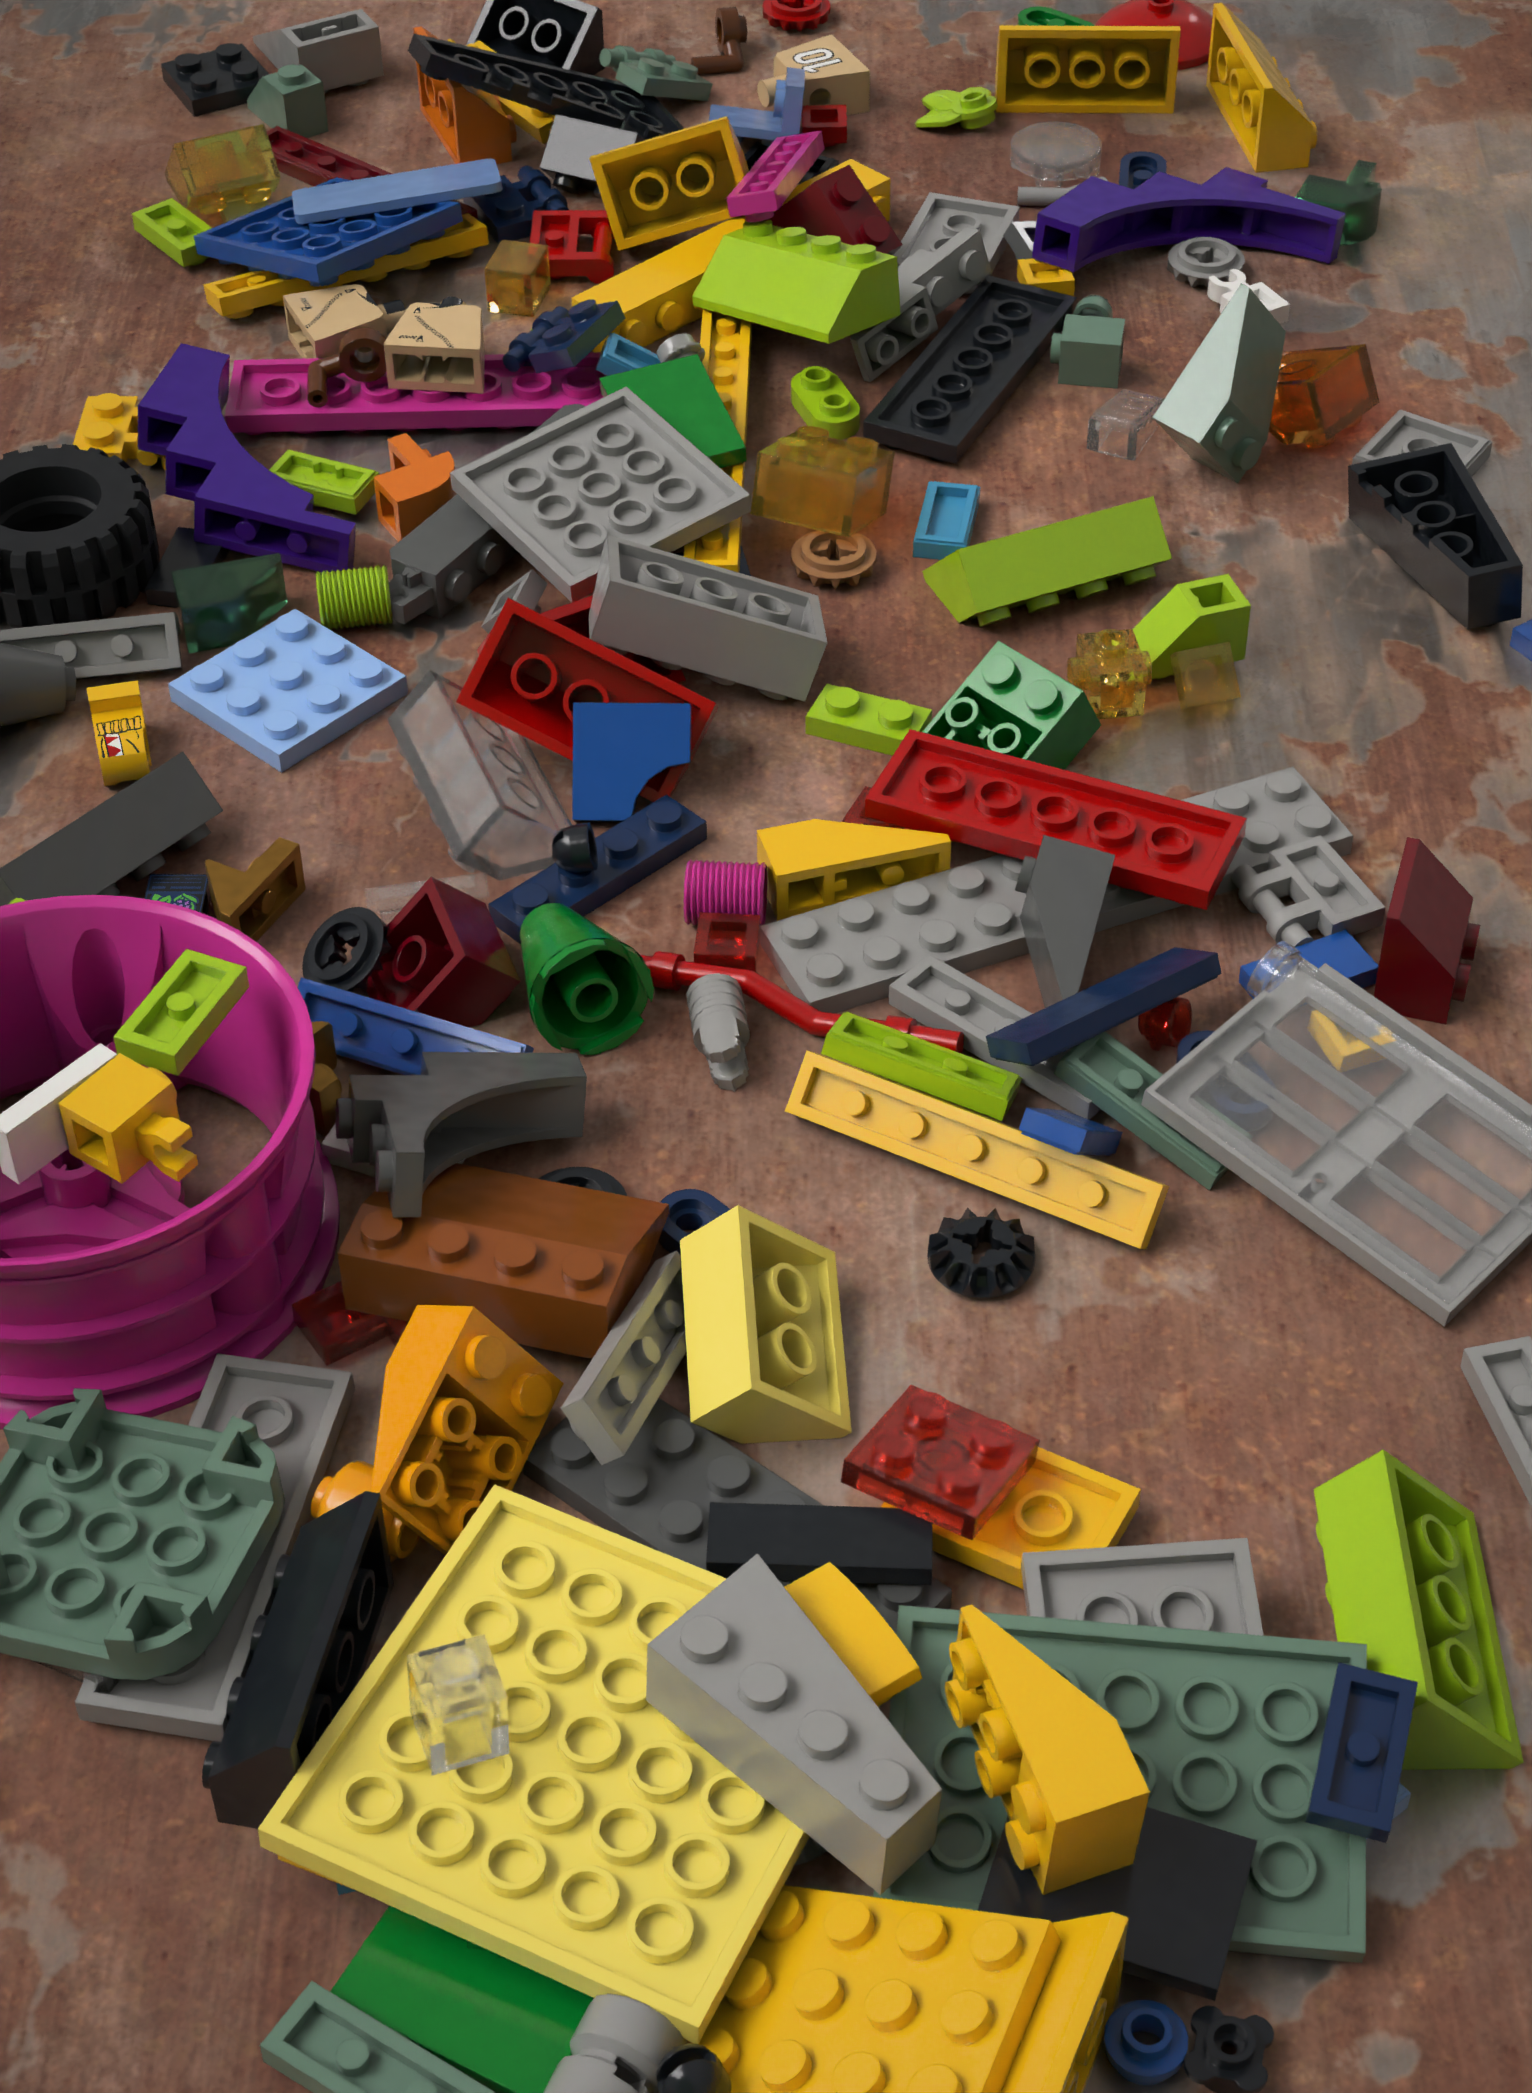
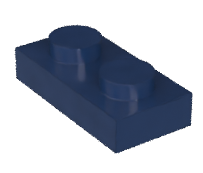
(1362, 1752)

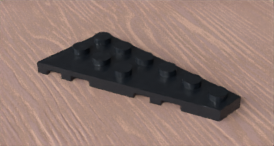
(544, 87)

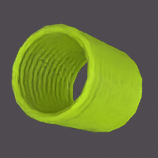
(354, 597)

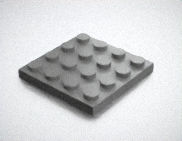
(596, 475)

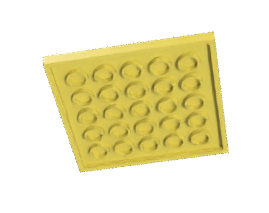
(606, 1830)

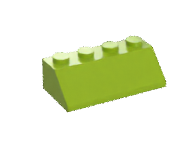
(800, 282)
(1051, 561)
(1417, 1592)

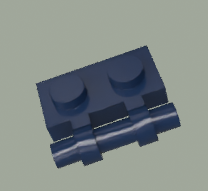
(510, 211)
(563, 336)

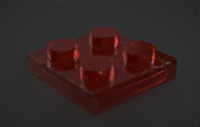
(940, 1461)

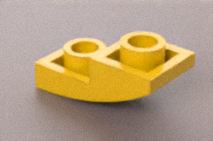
(856, 1632)

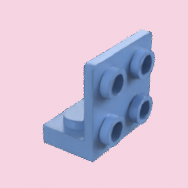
(769, 124)

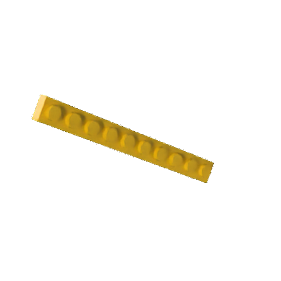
(728, 365)

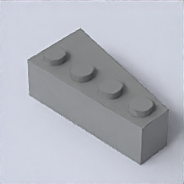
(794, 1724)

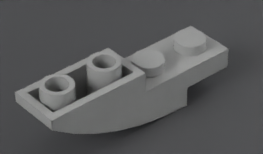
(926, 288)

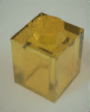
(517, 278)

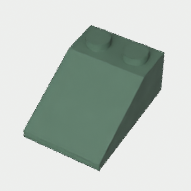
(1228, 389)

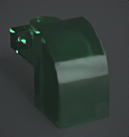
(1356, 197)

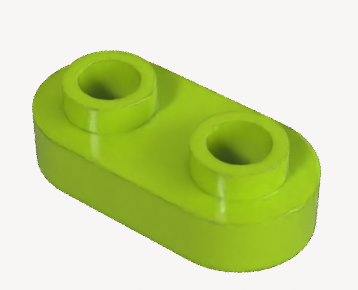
(825, 402)

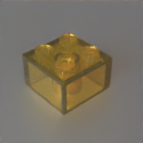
(822, 481)

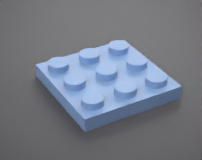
(288, 689)

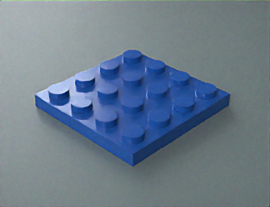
(322, 249)

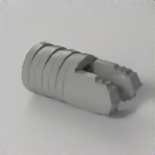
(720, 1027)

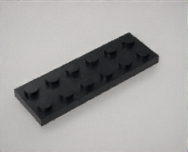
(969, 369)

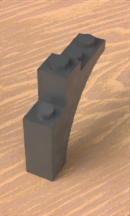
(456, 1110)

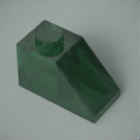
(228, 600)

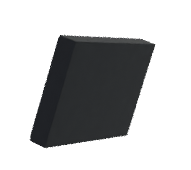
(1176, 1894)

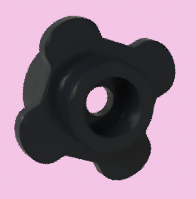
(1223, 2071)

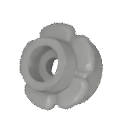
(678, 347)

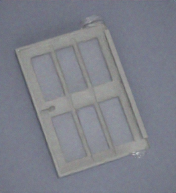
(1361, 1131)

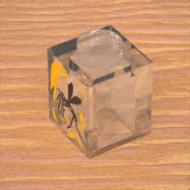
(458, 1704)

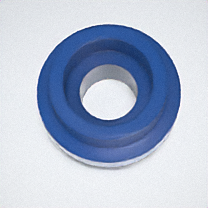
(1142, 2062)

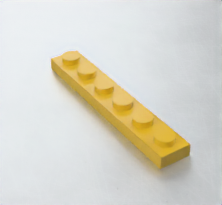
(242, 293)
(977, 1150)

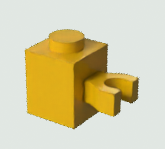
(126, 1120)

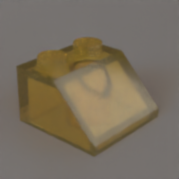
(223, 169)

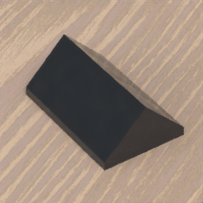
(544, 31)

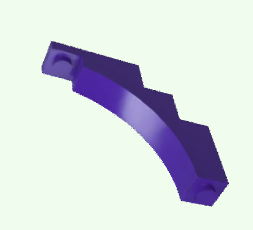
(234, 494)

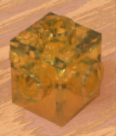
(1111, 672)

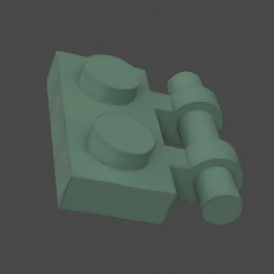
(655, 73)

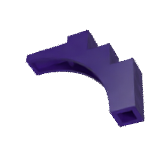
(1165, 209)

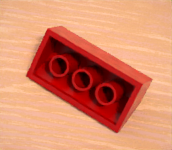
(540, 667)

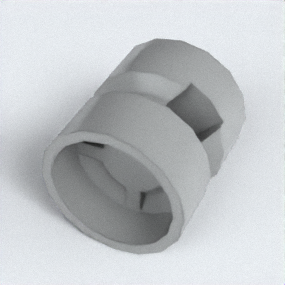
(615, 2049)

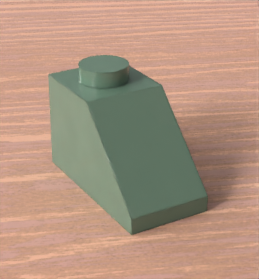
(291, 100)

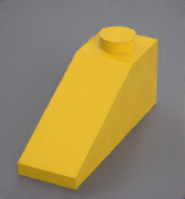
(836, 861)

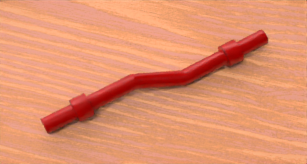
(672, 972)

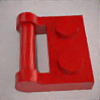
(562, 234)

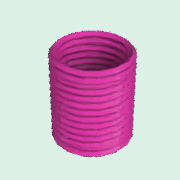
(724, 889)

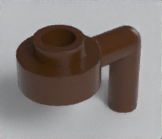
(729, 32)
(355, 364)

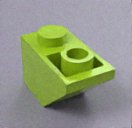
(1195, 617)

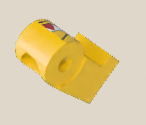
(120, 731)

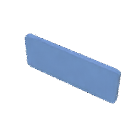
(396, 191)

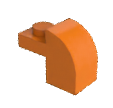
(413, 487)

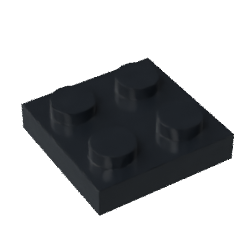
(213, 78)

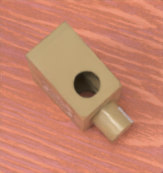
(831, 75)

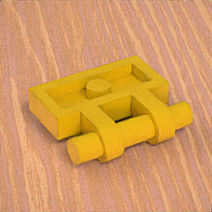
(112, 426)

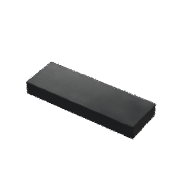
(797, 1539)

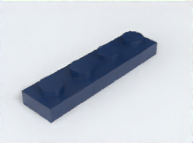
(624, 858)

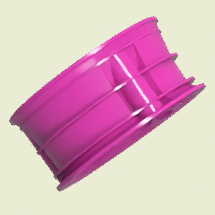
(124, 1278)

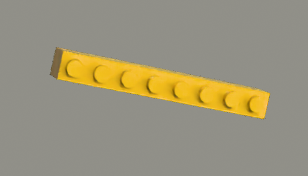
(660, 290)

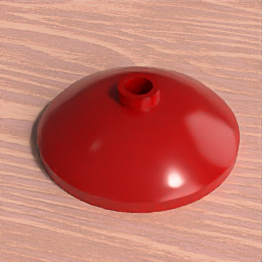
(1193, 22)

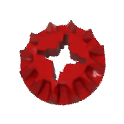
(796, 13)

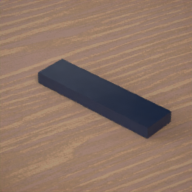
(1103, 1006)

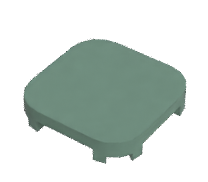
(127, 1535)

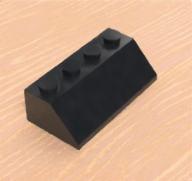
(302, 1657)

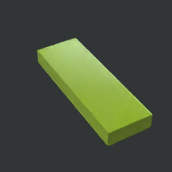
(922, 1065)

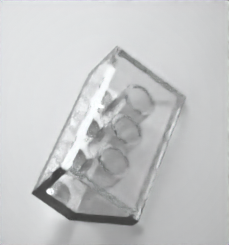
(478, 782)

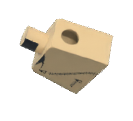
(323, 317)
(437, 348)

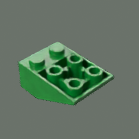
(1018, 711)

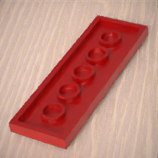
(1012, 802)

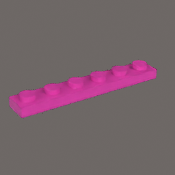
(774, 176)

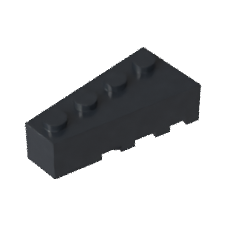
(1439, 531)

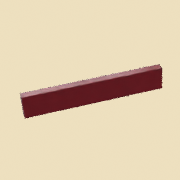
(318, 163)

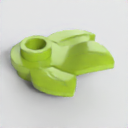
(971, 107)

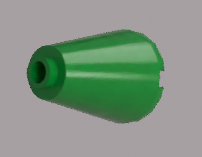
(581, 981)

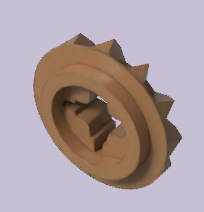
(812, 554)

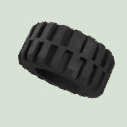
(72, 536)

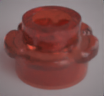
(1166, 1023)

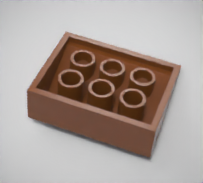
(523, 1250)

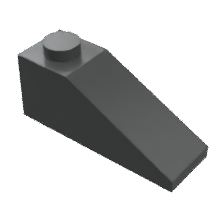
(1062, 912)

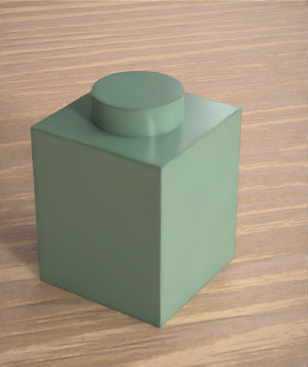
(1089, 351)

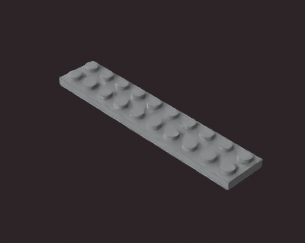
(973, 913)

